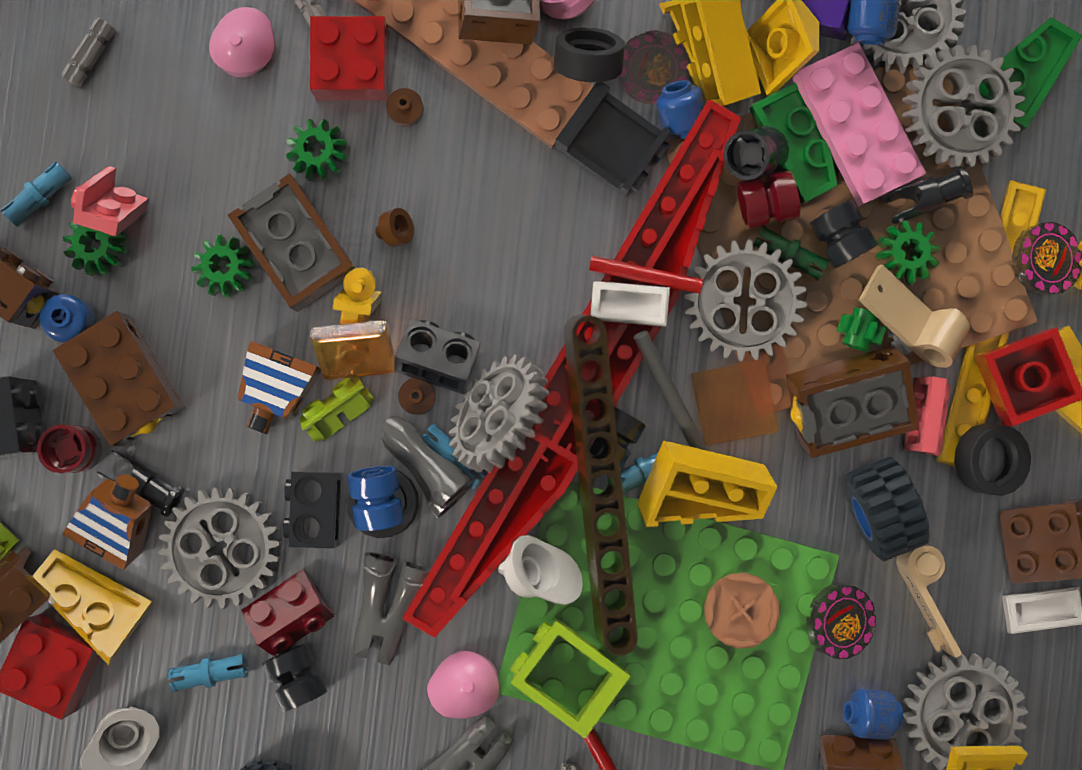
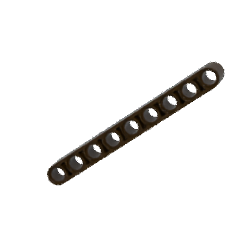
(609, 501)

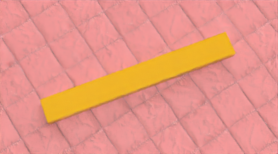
(970, 396)

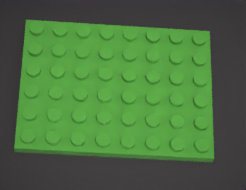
(681, 676)

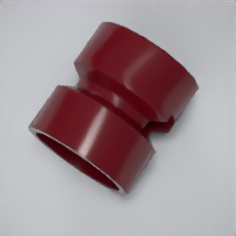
(769, 199)
(69, 449)

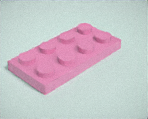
(858, 124)

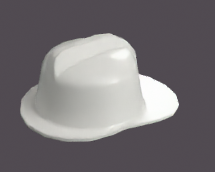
(541, 571)
(121, 741)

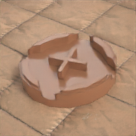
(741, 610)

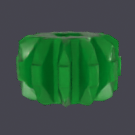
(329, 141)
(920, 249)
(229, 252)
(94, 259)

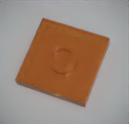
(353, 349)
(735, 402)

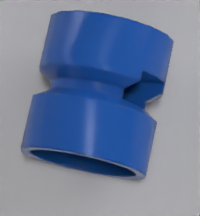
(375, 498)

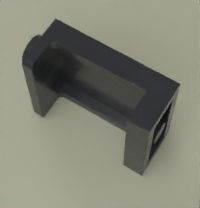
(612, 140)

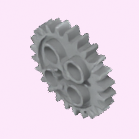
(913, 42)
(966, 73)
(779, 302)
(498, 413)
(192, 567)
(934, 700)

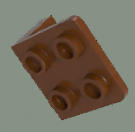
(1043, 542)
(18, 592)
(857, 753)

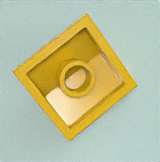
(783, 42)

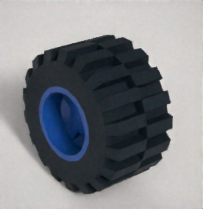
(887, 508)

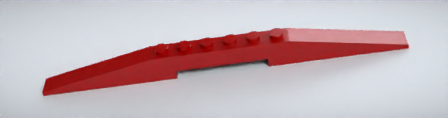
(526, 488)

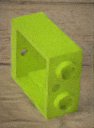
(599, 700)

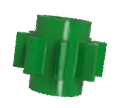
(861, 329)

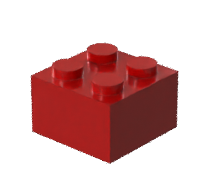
(349, 58)
(1029, 377)
(48, 667)

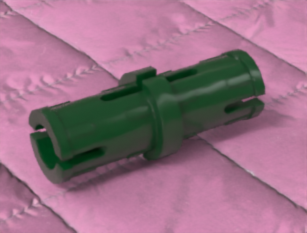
(792, 250)

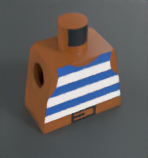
(274, 385)
(112, 521)

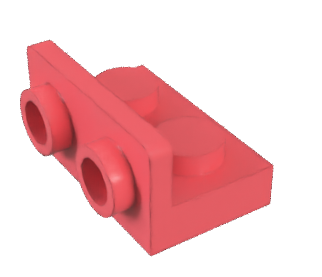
(104, 206)
(931, 405)

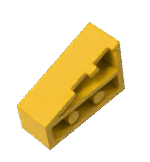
(716, 46)
(704, 485)

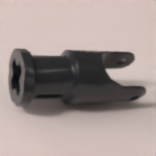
(931, 194)
(151, 487)

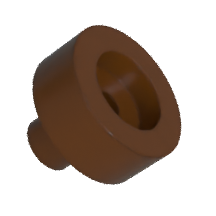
(405, 115)
(395, 227)
(426, 397)

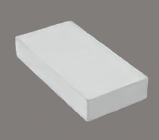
(630, 303)
(1043, 609)

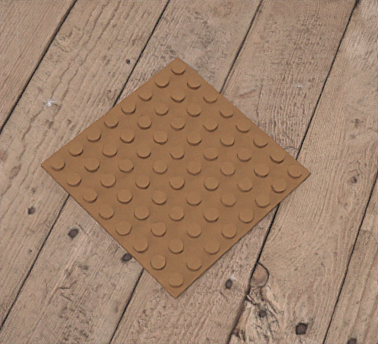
(971, 275)

